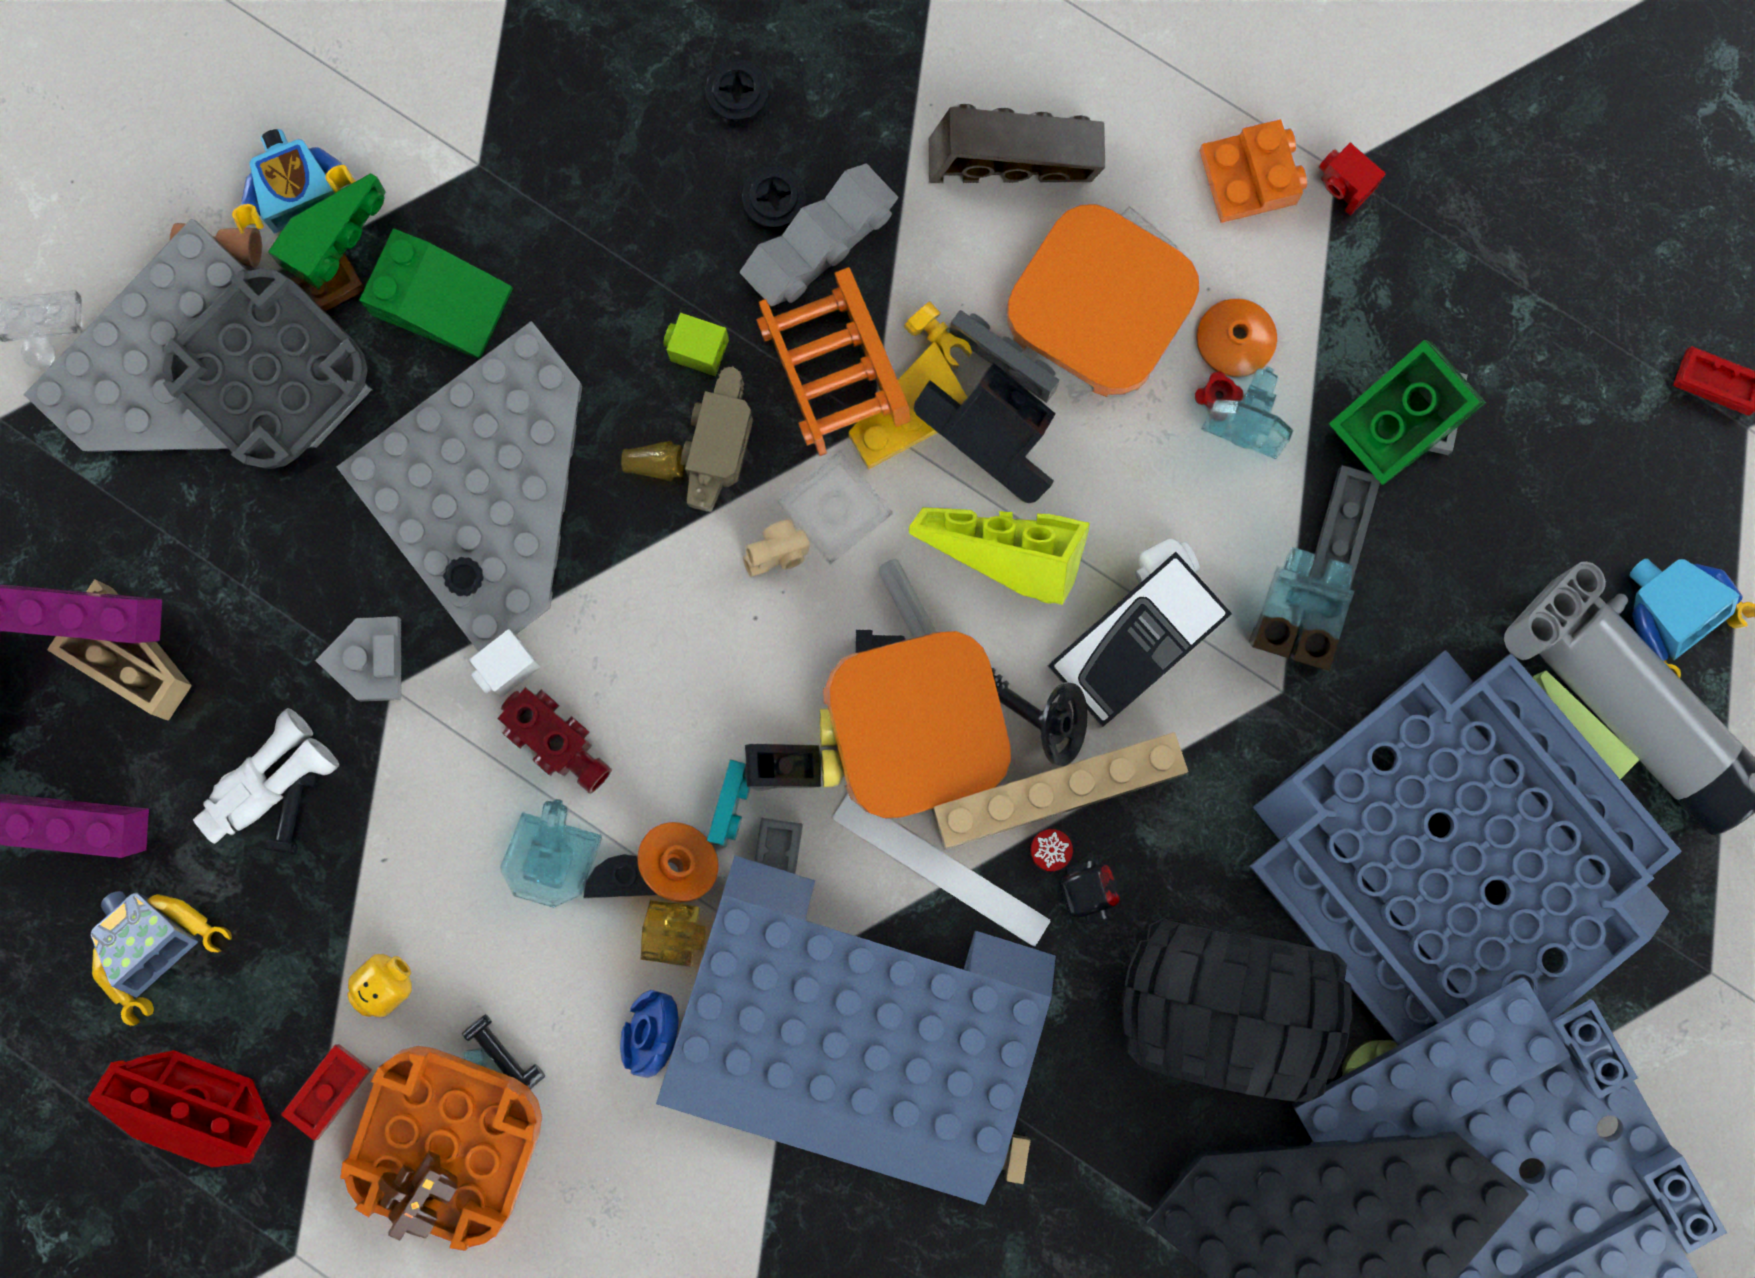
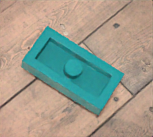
(725, 821)

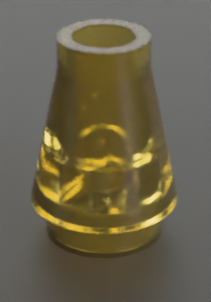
(654, 460)

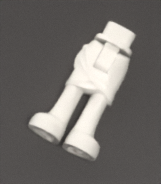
(247, 794)

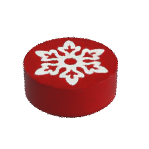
(1051, 850)

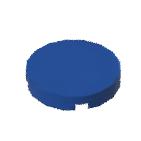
(650, 1035)

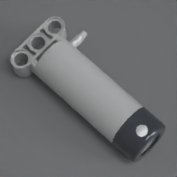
(1637, 697)

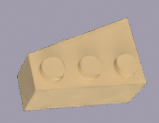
(132, 670)

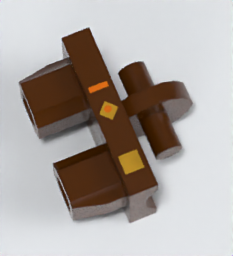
(409, 1212)

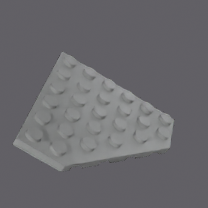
(110, 380)
(481, 479)

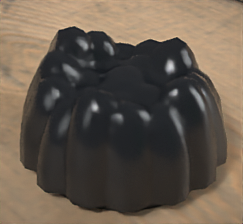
(463, 576)

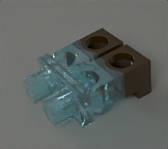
(1316, 601)

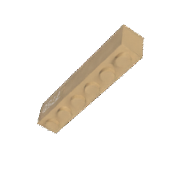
(1059, 790)

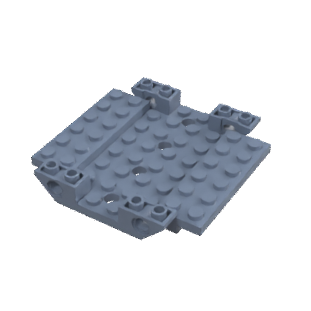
(1522, 809)
(1537, 1093)

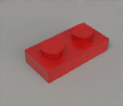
(326, 1092)

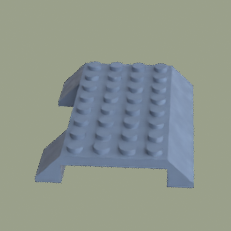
(857, 1040)

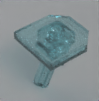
(1250, 421)
(548, 858)

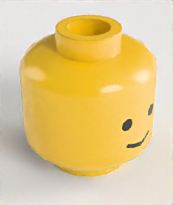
(379, 985)

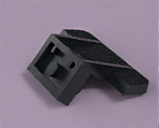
(993, 428)

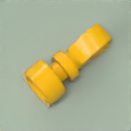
(926, 320)

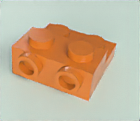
(1253, 171)

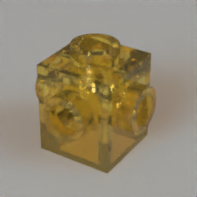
(671, 933)

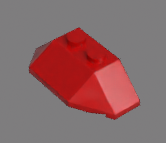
(184, 1107)

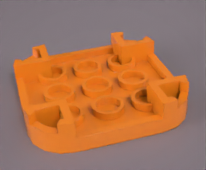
(1102, 299)
(917, 723)
(468, 1116)

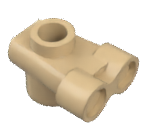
(781, 547)

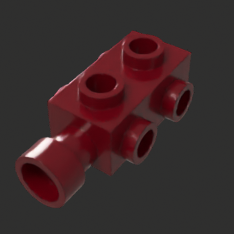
(545, 728)

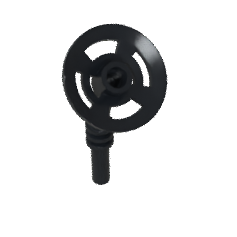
(1054, 721)

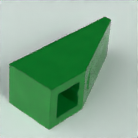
(321, 234)

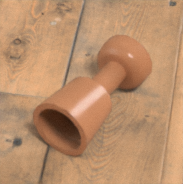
(244, 246)

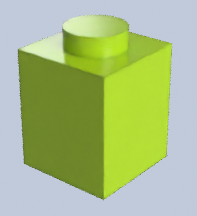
(696, 344)

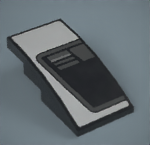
(1140, 638)

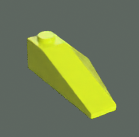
(1025, 555)

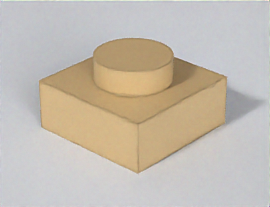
(1016, 1159)

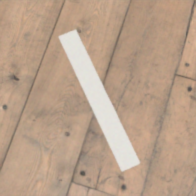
(943, 871)

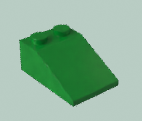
(435, 294)
(1407, 412)

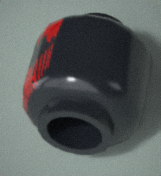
(1089, 891)

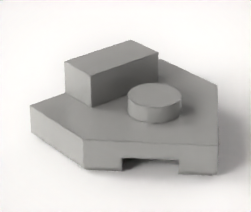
(367, 659)

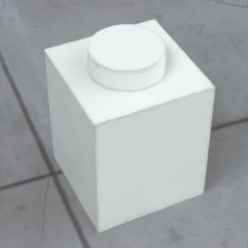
(503, 664)

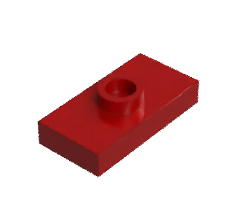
(1717, 380)

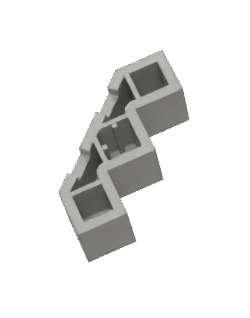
(820, 236)

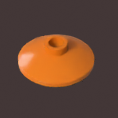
(1225, 351)
(688, 851)

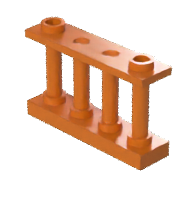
(857, 332)

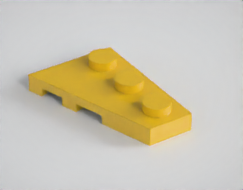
(877, 436)

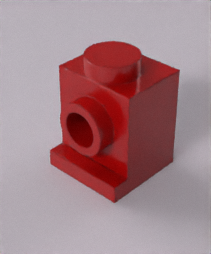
(1350, 176)

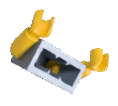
(141, 943)

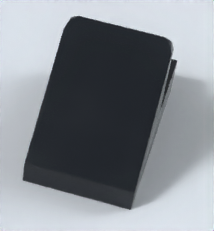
(782, 766)

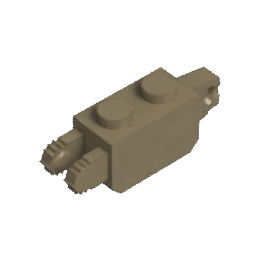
(718, 442)

